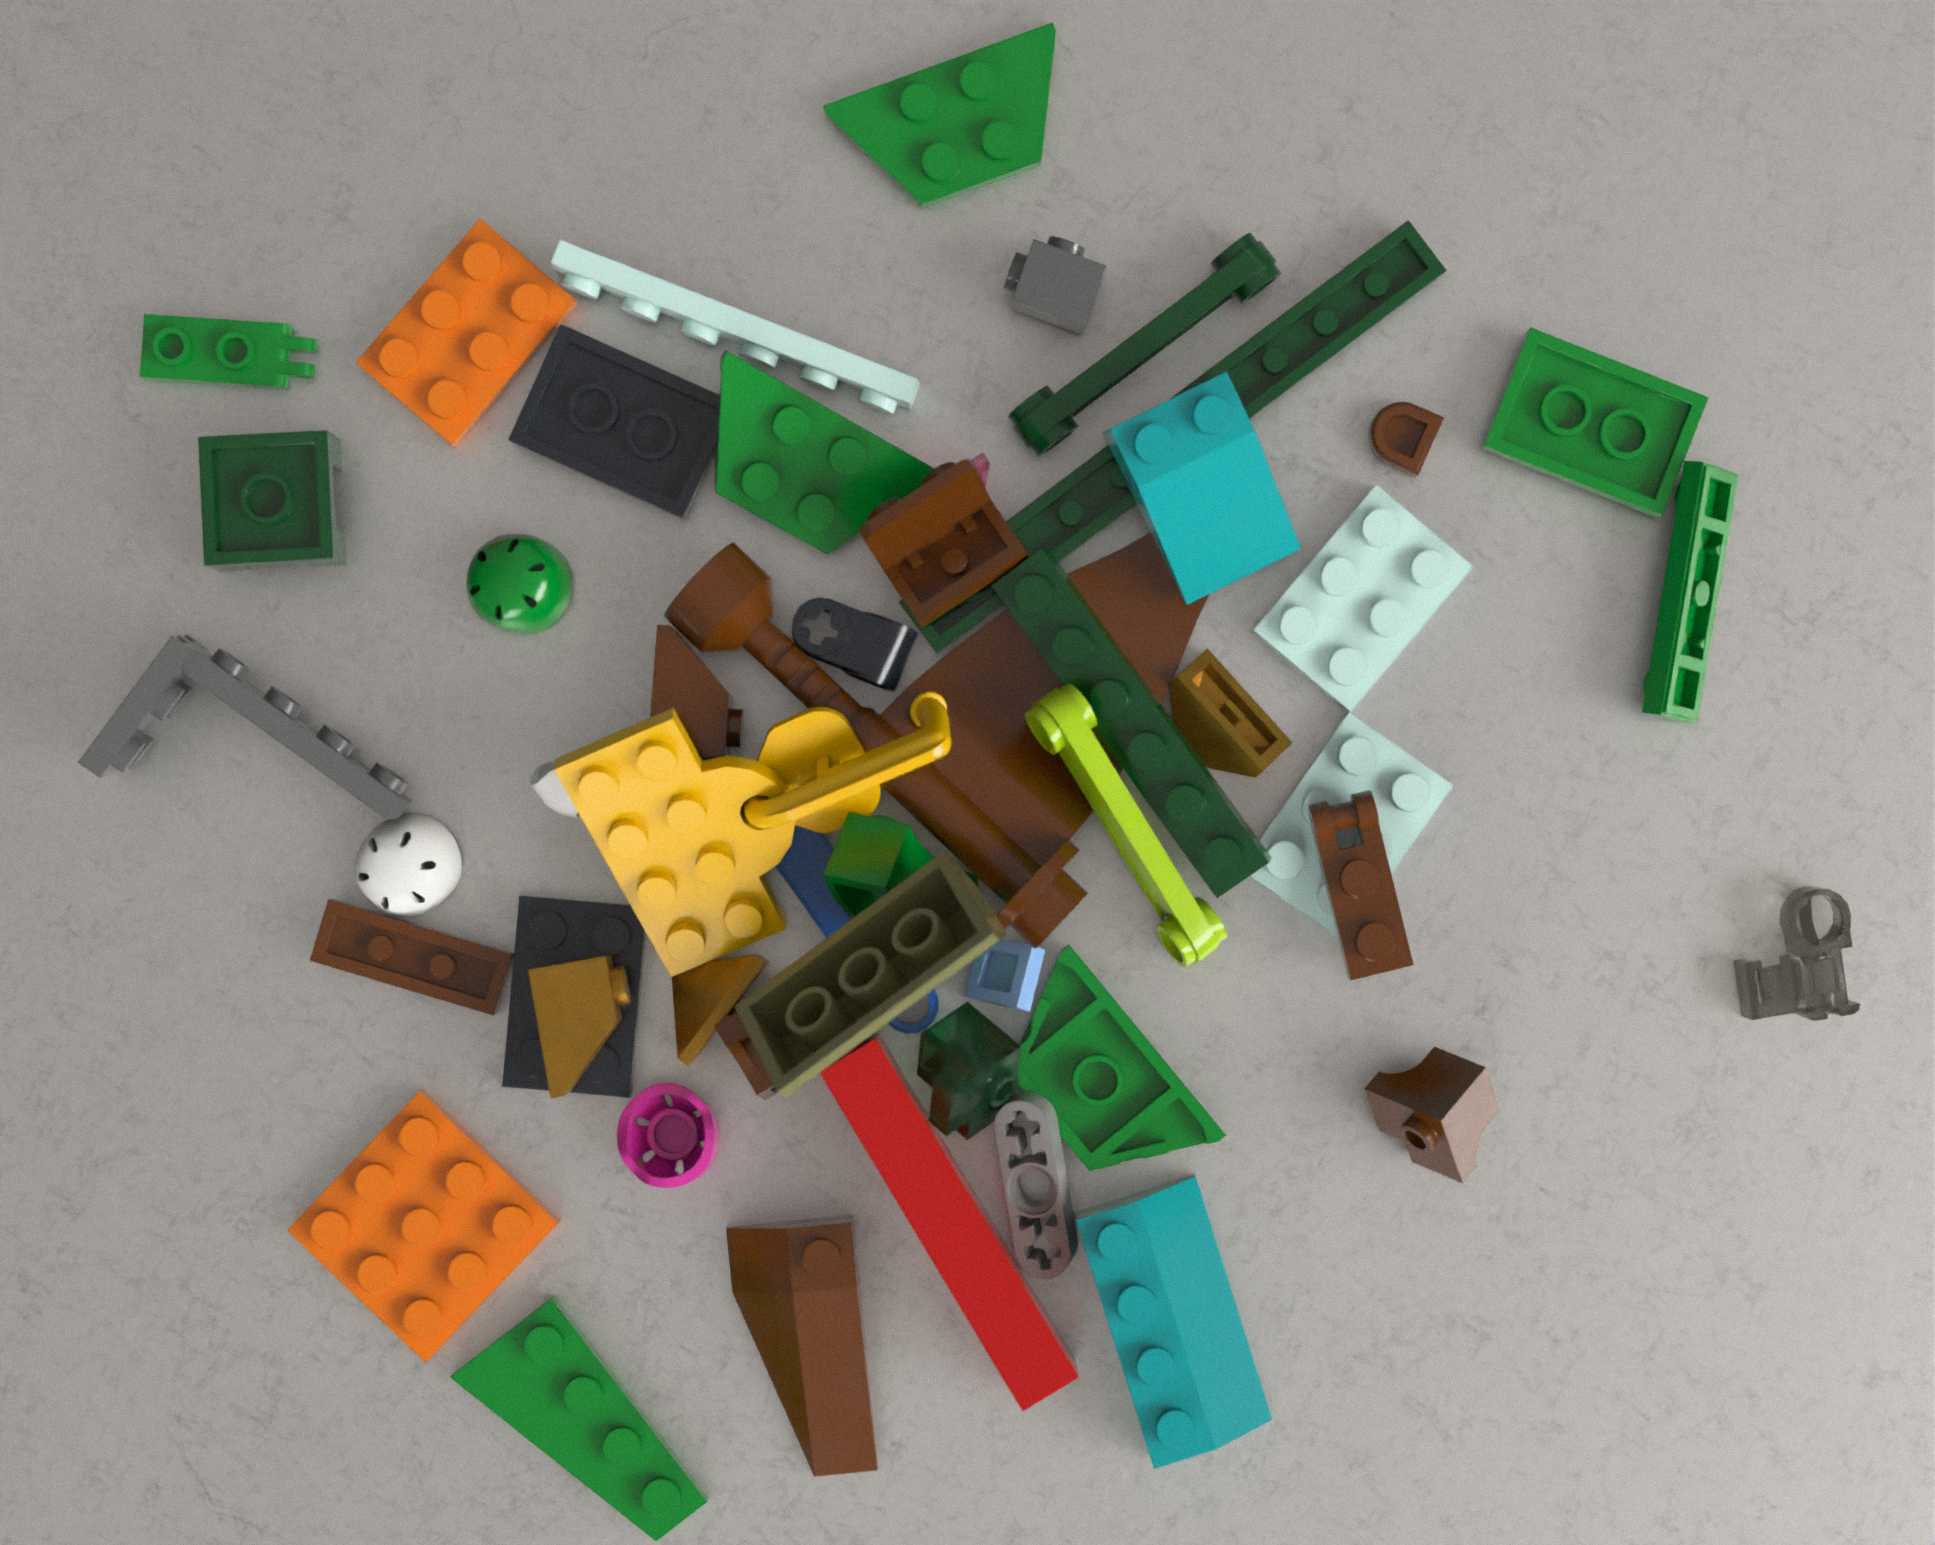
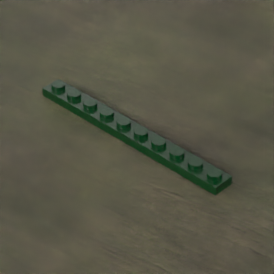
(1260, 373)

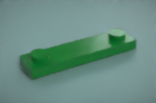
(1690, 592)

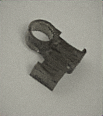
(1806, 978)

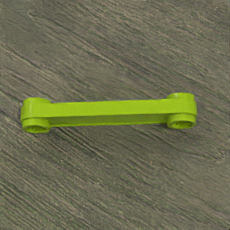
(1063, 726)

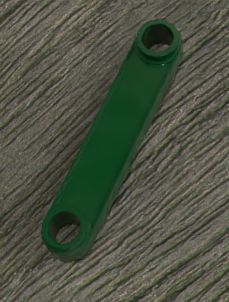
(1048, 417)

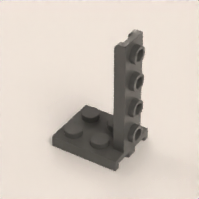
(163, 691)

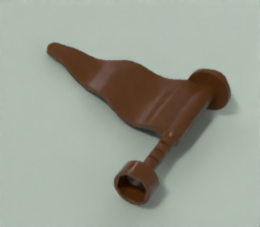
(997, 791)

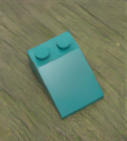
(1204, 488)

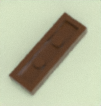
(412, 957)

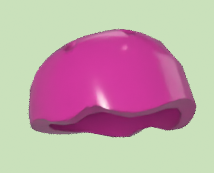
(672, 1134)

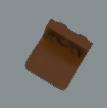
(942, 541)

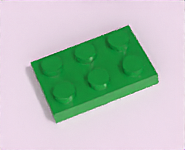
(1594, 423)

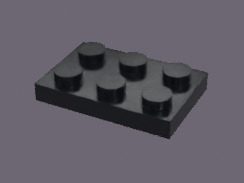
(620, 422)
(563, 932)

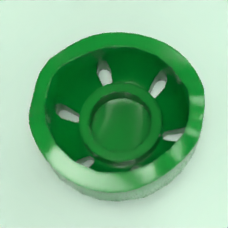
(508, 580)

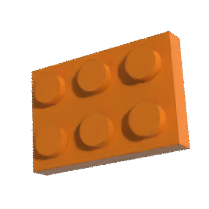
(467, 333)

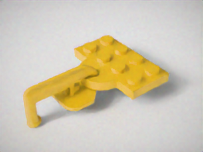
(679, 824)

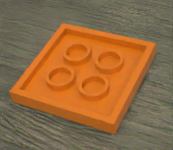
(423, 1225)

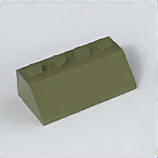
(868, 972)

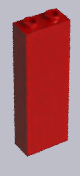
(950, 1222)

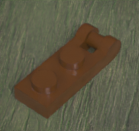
(1360, 887)

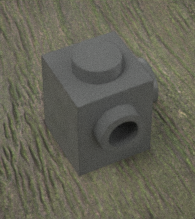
(1055, 283)

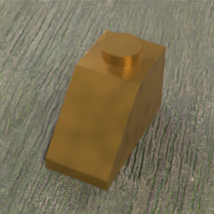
(576, 1014)

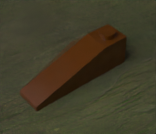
(806, 1317)

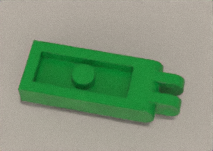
(222, 352)

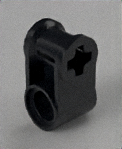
(865, 647)

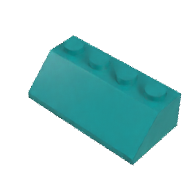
(1173, 1320)

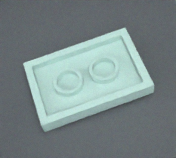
(1362, 598)
(1349, 763)

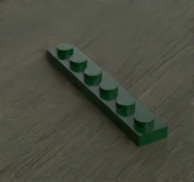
(1132, 722)

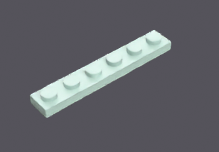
(709, 319)

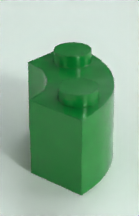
(872, 860)

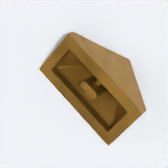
(1223, 719)
(707, 996)

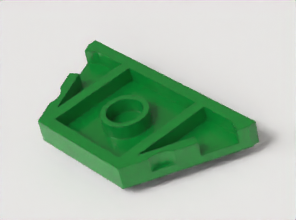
(958, 119)
(802, 460)
(1104, 1076)

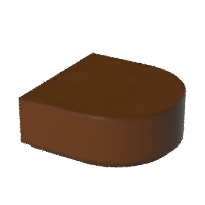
(1403, 436)

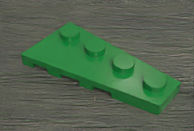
(575, 1410)

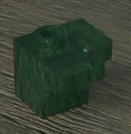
(969, 1070)

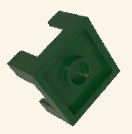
(270, 500)

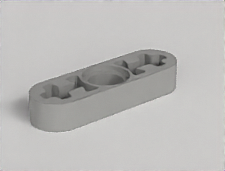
(1060, 1227)

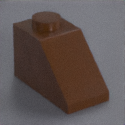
(695, 694)

